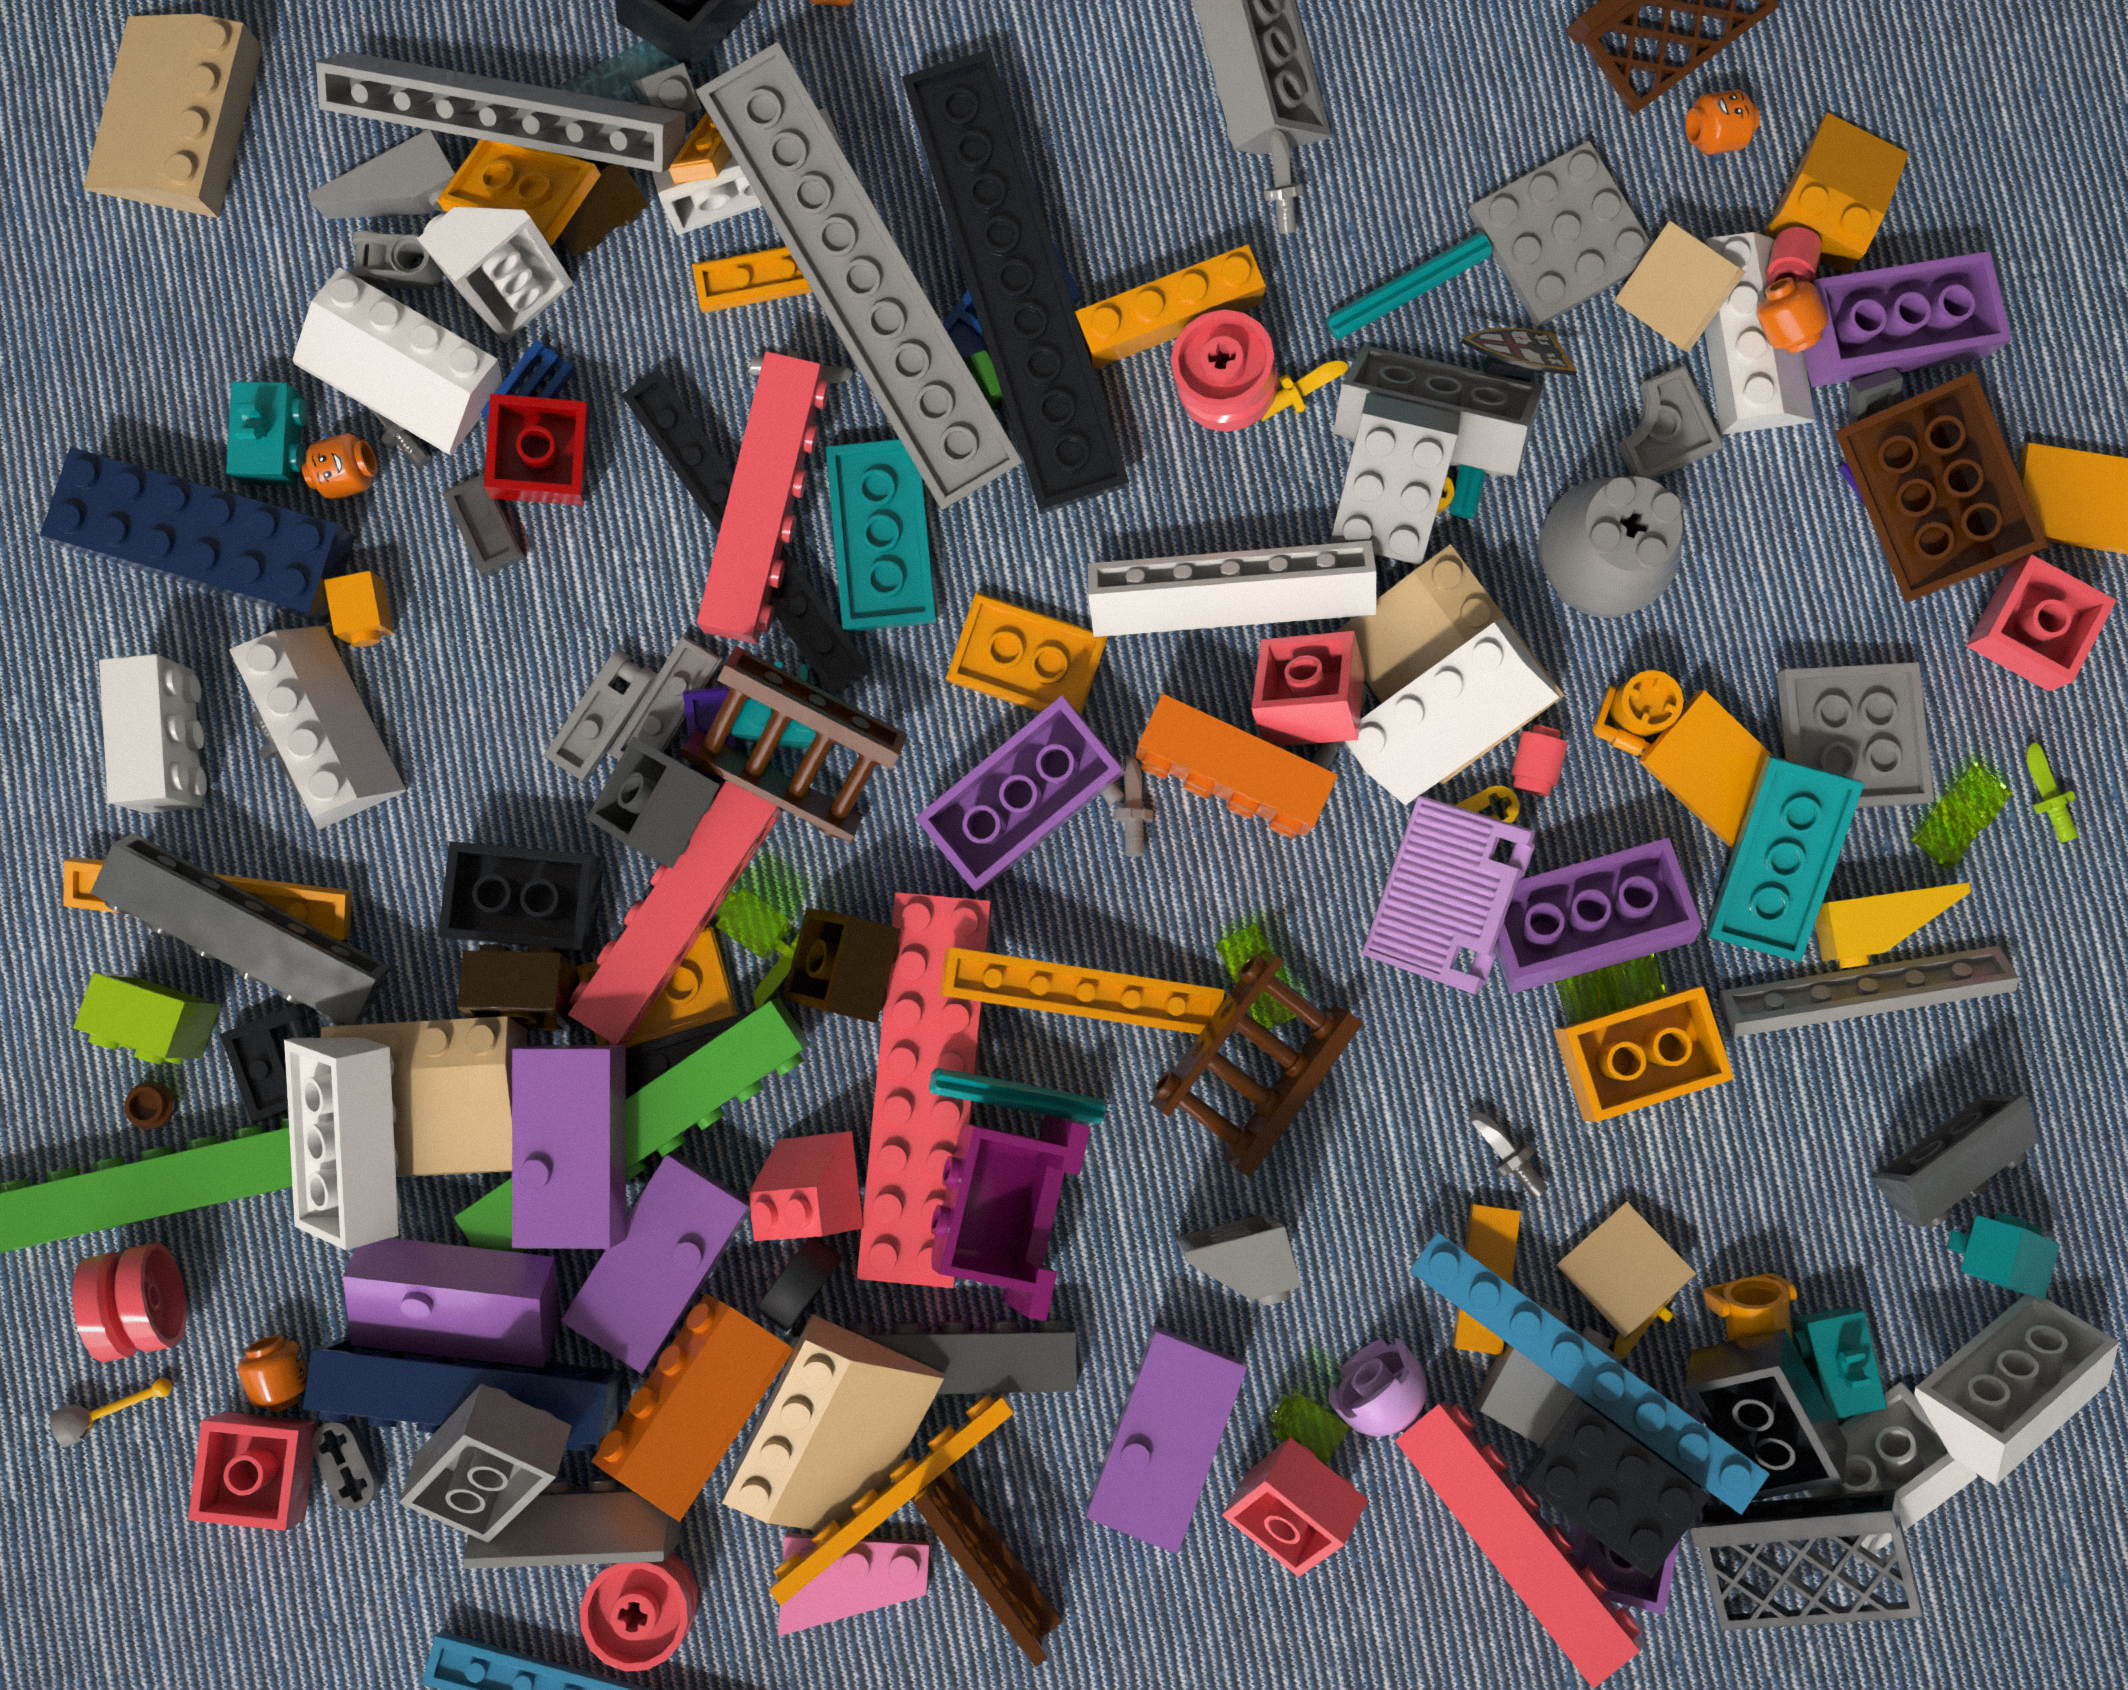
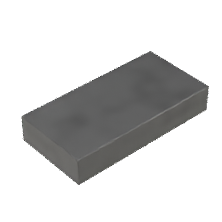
(483, 526)

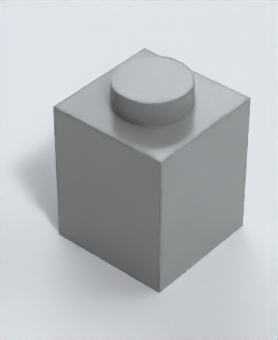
(667, 90)

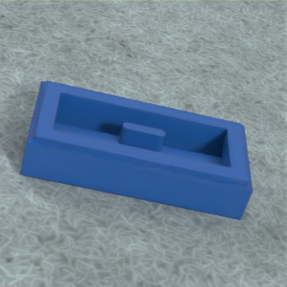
(524, 367)

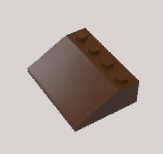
(1941, 488)

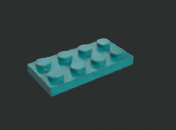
(880, 537)
(1784, 858)

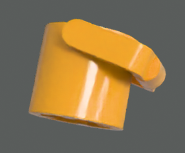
(1639, 710)
(1752, 1305)

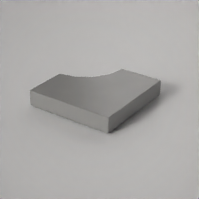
(1672, 427)

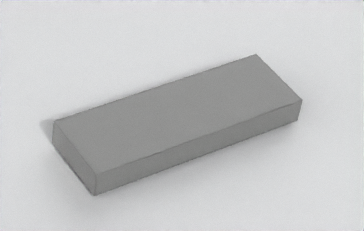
(662, 708)

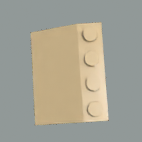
(175, 111)
(1422, 624)
(449, 1091)
(830, 1429)

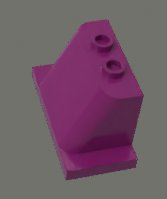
(1004, 1208)

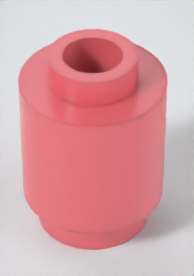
(1794, 255)
(1539, 760)

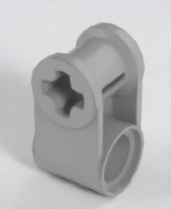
(386, 260)

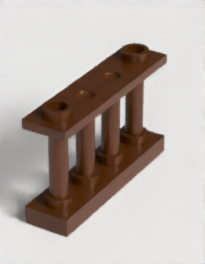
(803, 702)
(1301, 1067)

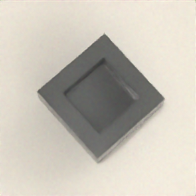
(1874, 394)

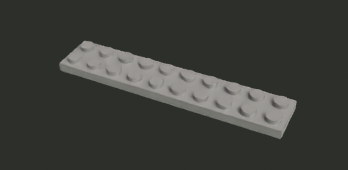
(858, 275)

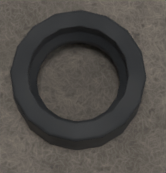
(799, 1283)

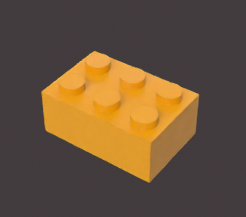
(1643, 1054)

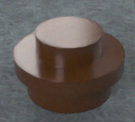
(149, 1105)

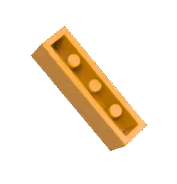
(1166, 305)

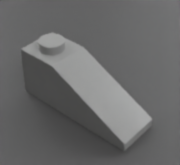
(392, 184)

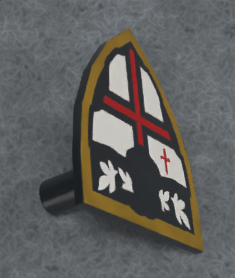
(1520, 352)

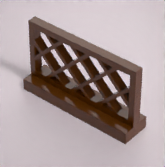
(1608, 14)
(989, 1563)

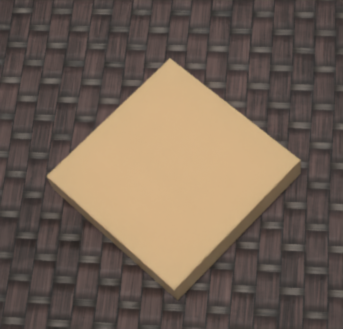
(1679, 286)
(1625, 1270)

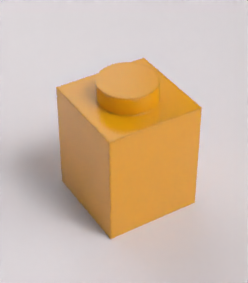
(359, 608)

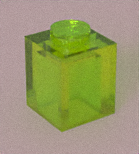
(753, 922)
(1308, 1424)

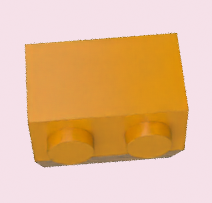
(1840, 190)

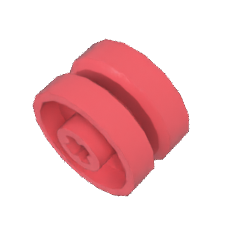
(1225, 370)
(129, 1302)
(636, 1637)

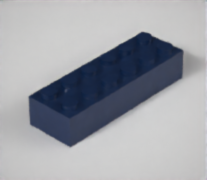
(196, 534)
(430, 1388)

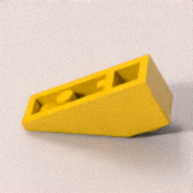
(1877, 923)

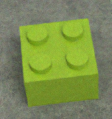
(146, 1018)

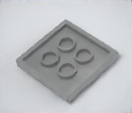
(1562, 233)
(1862, 726)

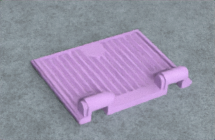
(1448, 893)

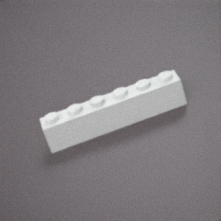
(1232, 588)

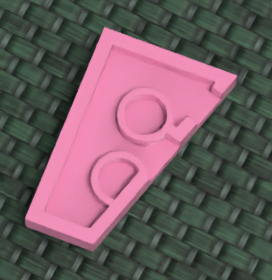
(861, 1580)

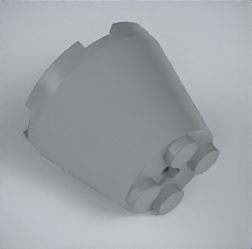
(1610, 565)

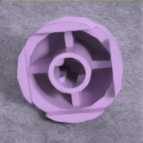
(1380, 1389)

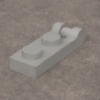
(599, 717)

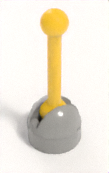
(74, 1422)

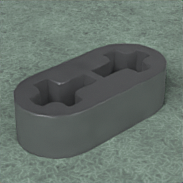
(335, 1468)

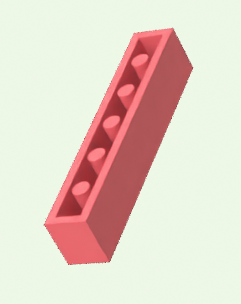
(762, 498)
(673, 915)
(1521, 1543)

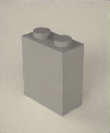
(1526, 1395)

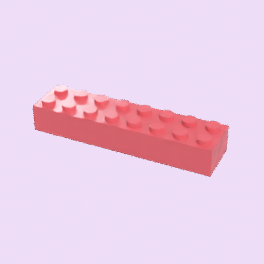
(910, 1125)

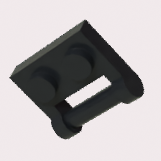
(260, 1060)

